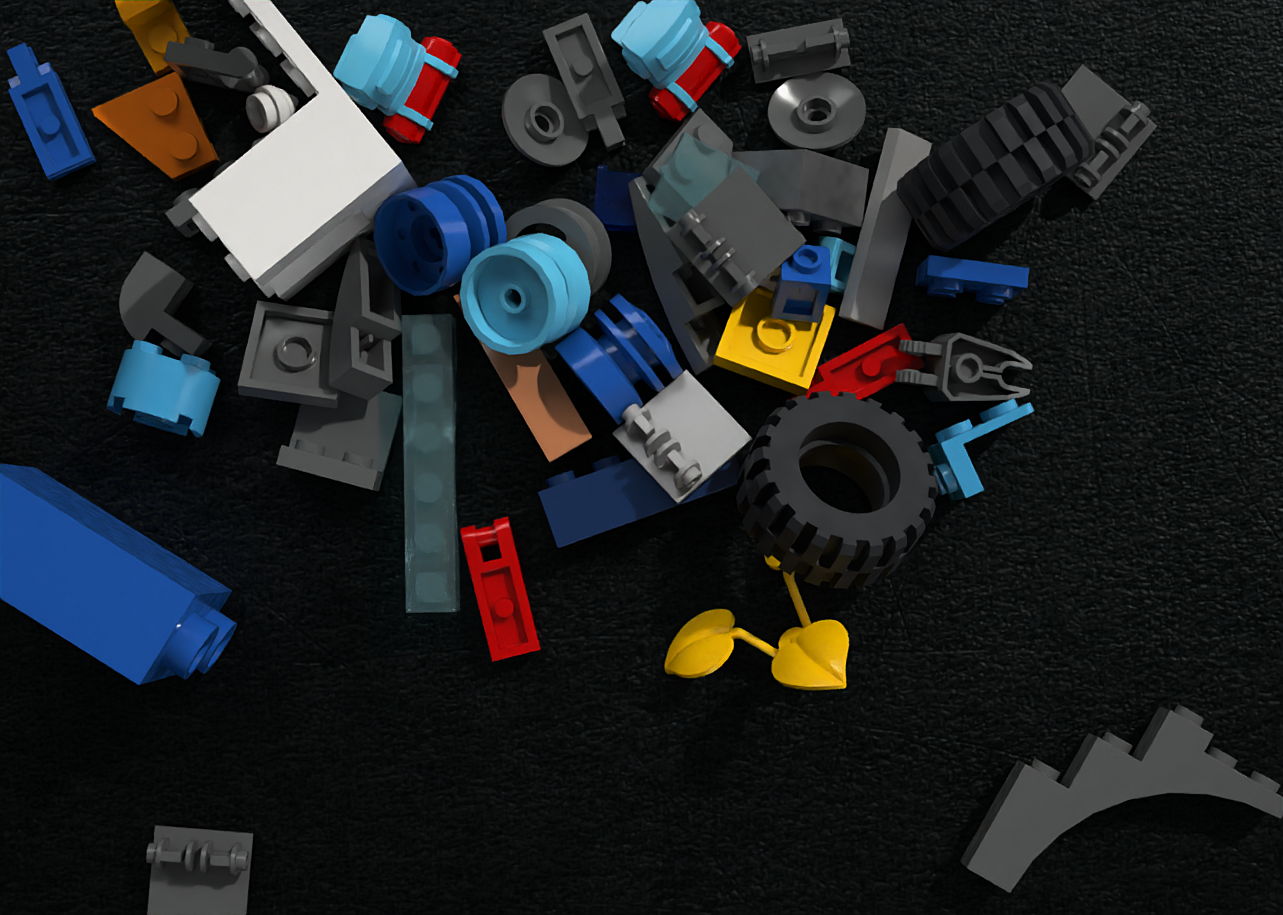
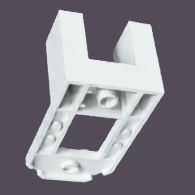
(305, 186)

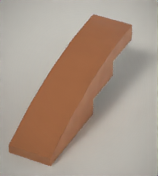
(540, 399)

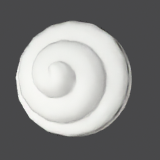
(270, 108)

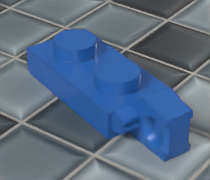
(47, 115)

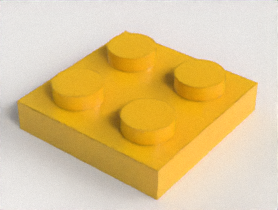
(771, 348)

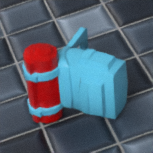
(675, 53)
(397, 75)

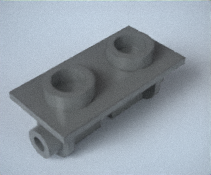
(799, 50)

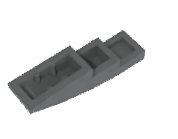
(681, 287)

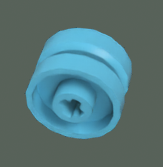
(525, 293)

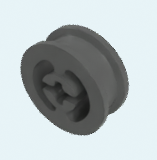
(576, 227)

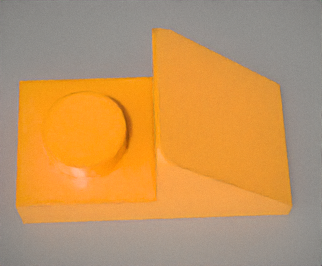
(153, 26)

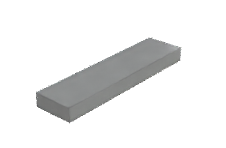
(882, 233)

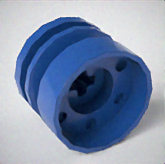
(435, 231)
(619, 357)

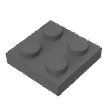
(289, 356)

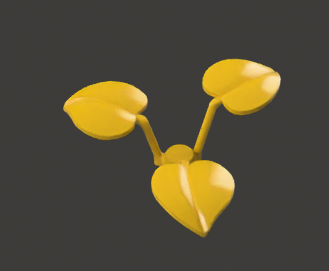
(805, 658)

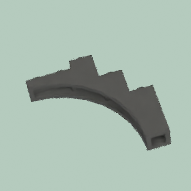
(1168, 759)

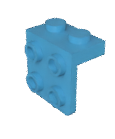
(951, 461)

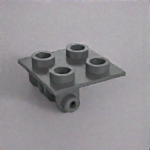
(1112, 123)
(736, 236)
(199, 871)

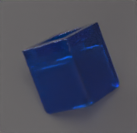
(614, 200)

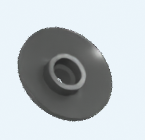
(543, 102)
(817, 112)

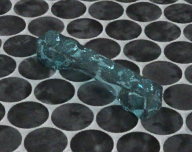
(429, 463)

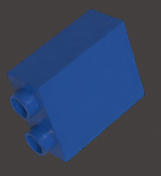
(105, 582)

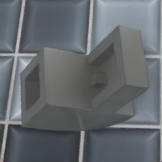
(148, 305)

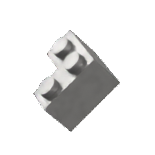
(811, 187)

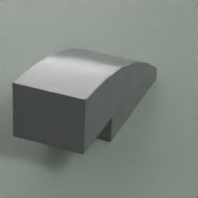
(364, 324)

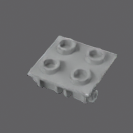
(681, 436)

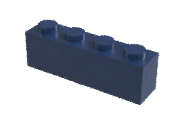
(614, 497)

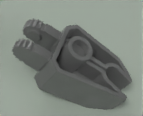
(962, 369)

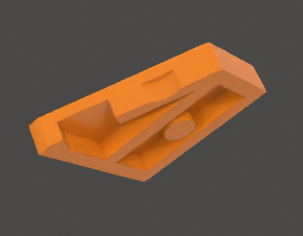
(161, 126)

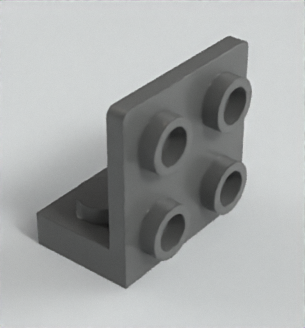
(345, 442)

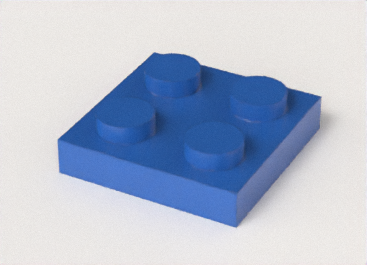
(989, 281)

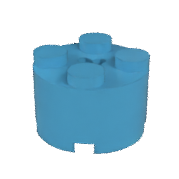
(164, 390)

